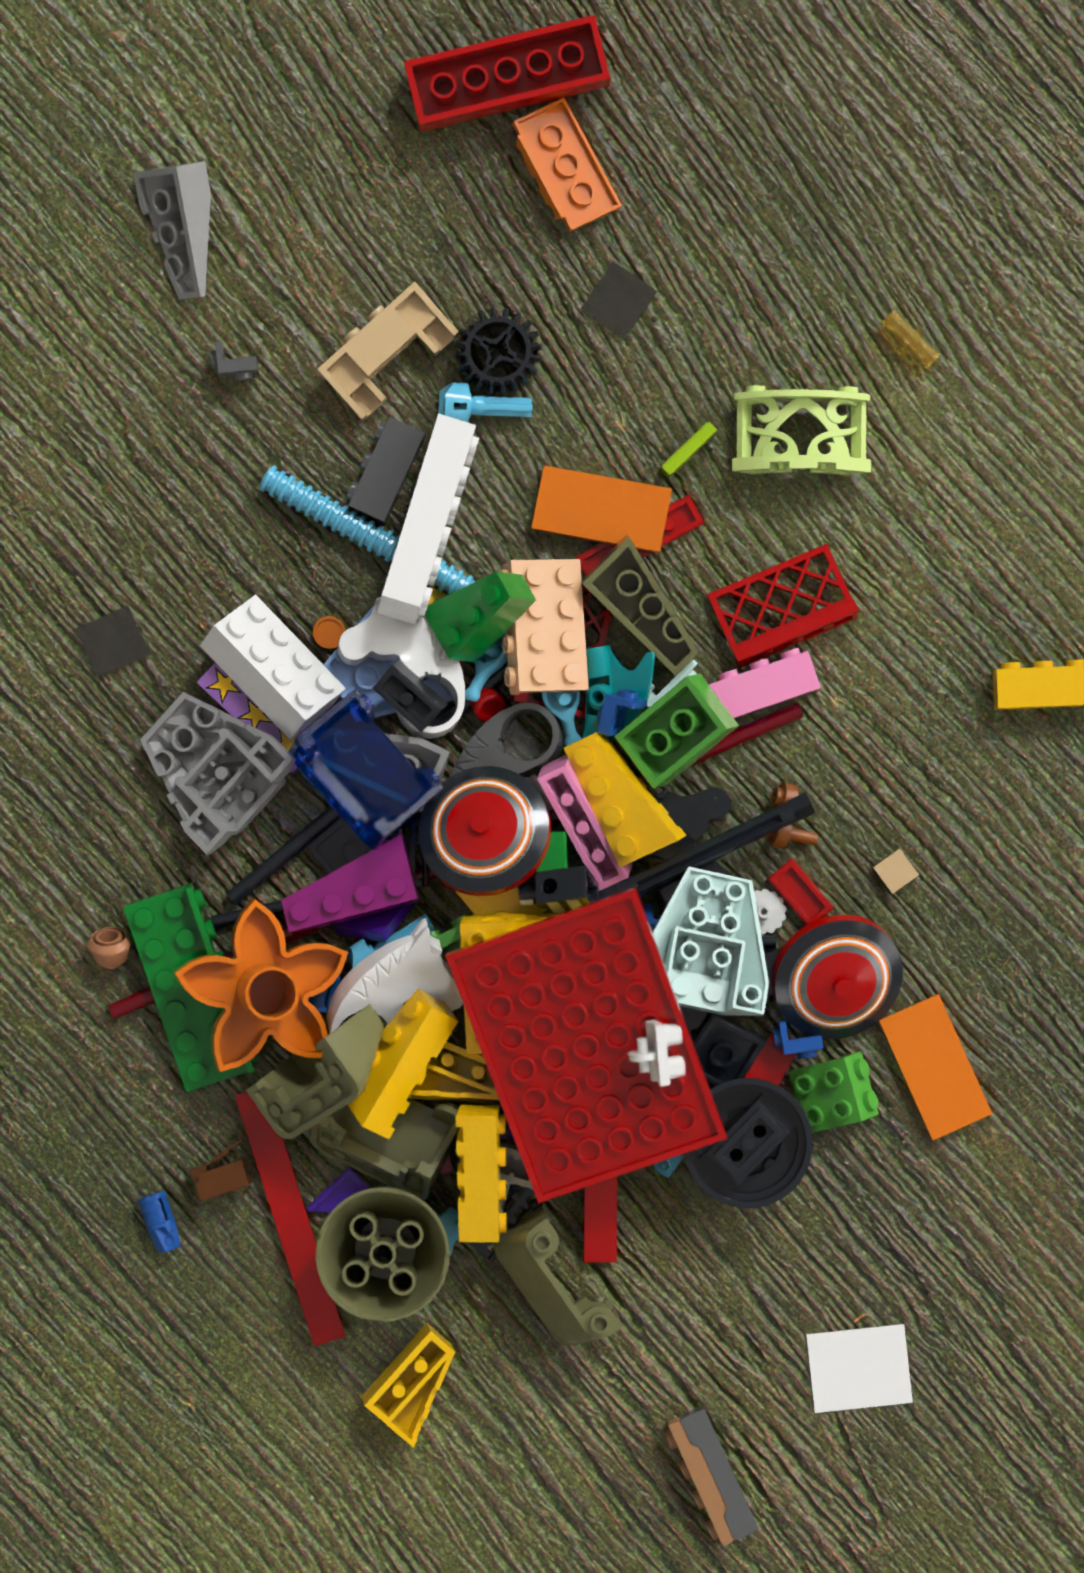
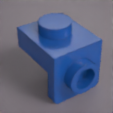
(614, 710)
(804, 1047)

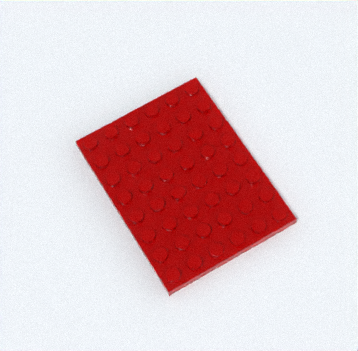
(556, 1027)

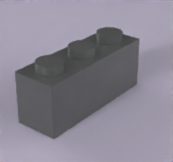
(385, 469)

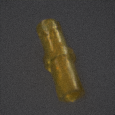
(910, 338)

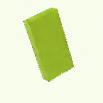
(688, 449)

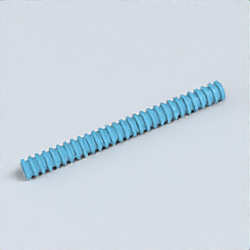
(349, 523)

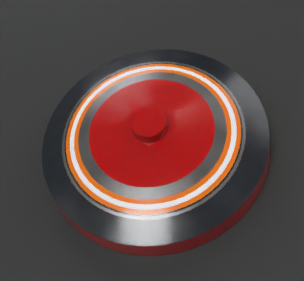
(485, 831)
(837, 976)

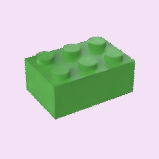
(676, 731)

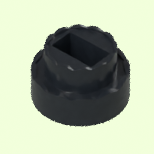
(770, 1163)

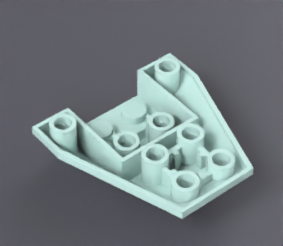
(714, 945)

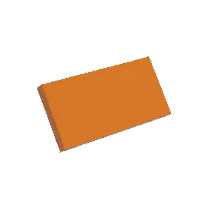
(601, 508)
(935, 1067)

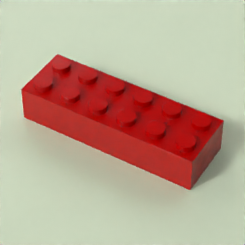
(507, 73)

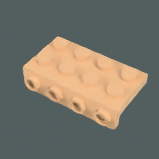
(549, 639)

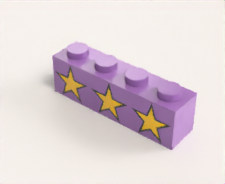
(239, 705)

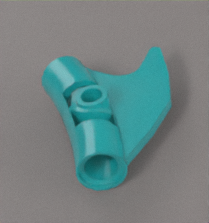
(607, 677)

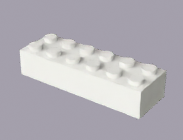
(425, 525)

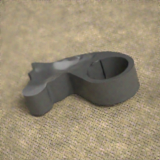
(487, 743)

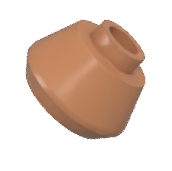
(110, 946)

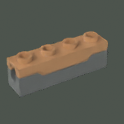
(712, 1476)

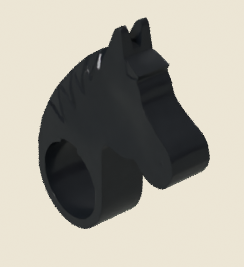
(693, 816)

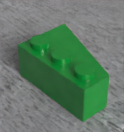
(478, 614)

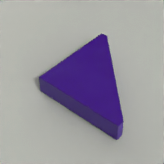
(374, 926)
(344, 1186)

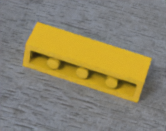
(1039, 686)

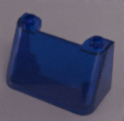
(362, 770)

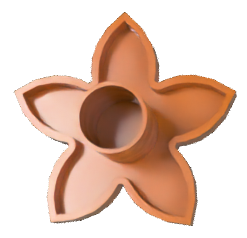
(263, 989)

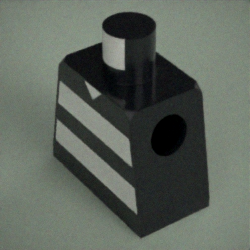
(561, 889)

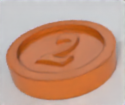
(328, 632)

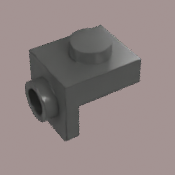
(240, 368)

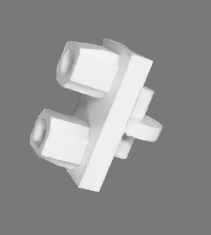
(653, 1052)

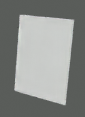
(859, 1368)

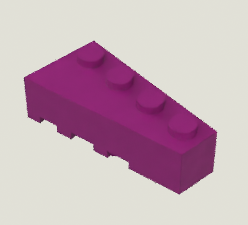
(358, 889)

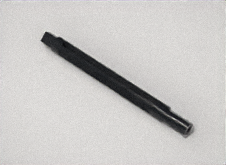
(715, 847)

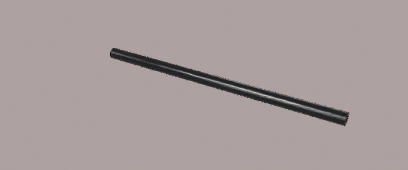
(326, 819)

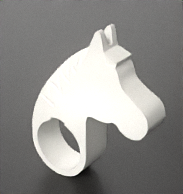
(413, 645)
(393, 976)

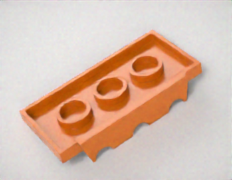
(564, 165)

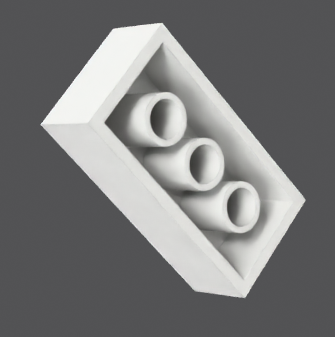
(272, 667)

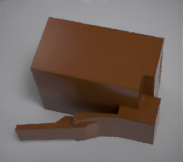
(221, 1178)

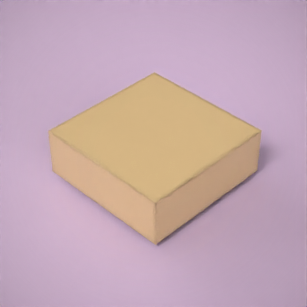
(895, 871)

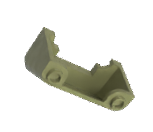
(311, 1089)
(406, 1160)
(523, 1256)

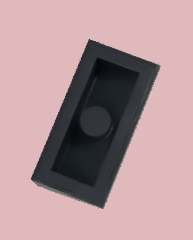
(410, 695)

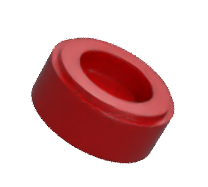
(488, 705)

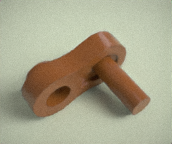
(780, 838)

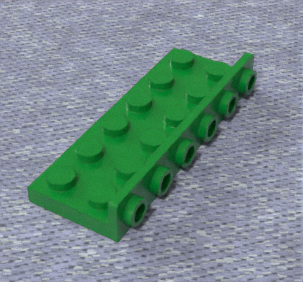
(167, 935)

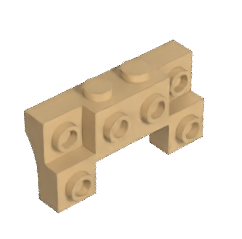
(380, 342)

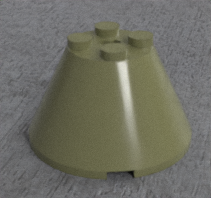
(375, 1284)

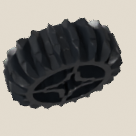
(512, 326)

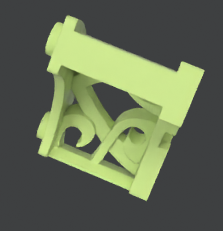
(768, 461)

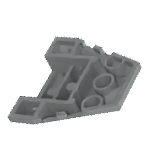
(214, 768)

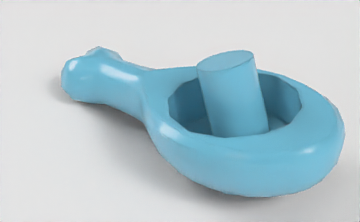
(485, 667)
(564, 707)

